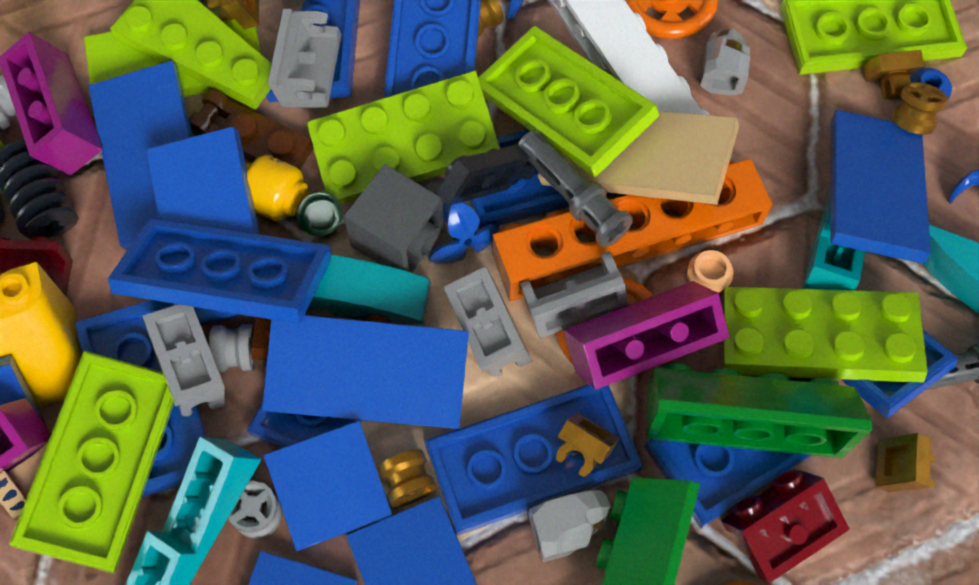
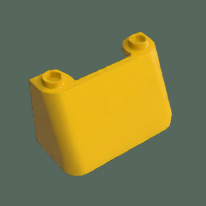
(39, 332)

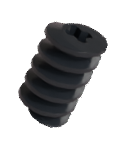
(34, 193)

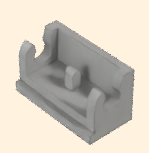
(304, 59)
(576, 297)
(490, 325)
(185, 358)

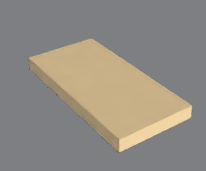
(672, 159)

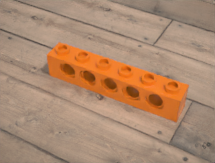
(742, 207)

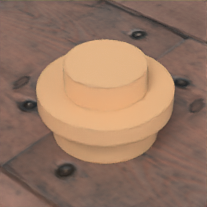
(711, 270)

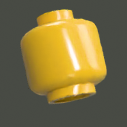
(275, 187)

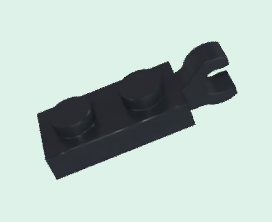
(484, 174)

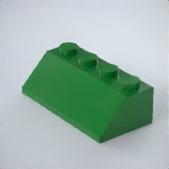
(755, 412)
(649, 532)

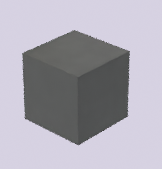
(395, 220)

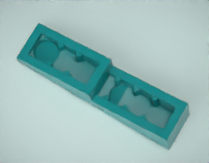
(200, 509)

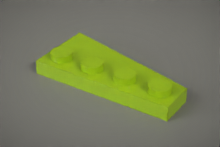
(197, 45)

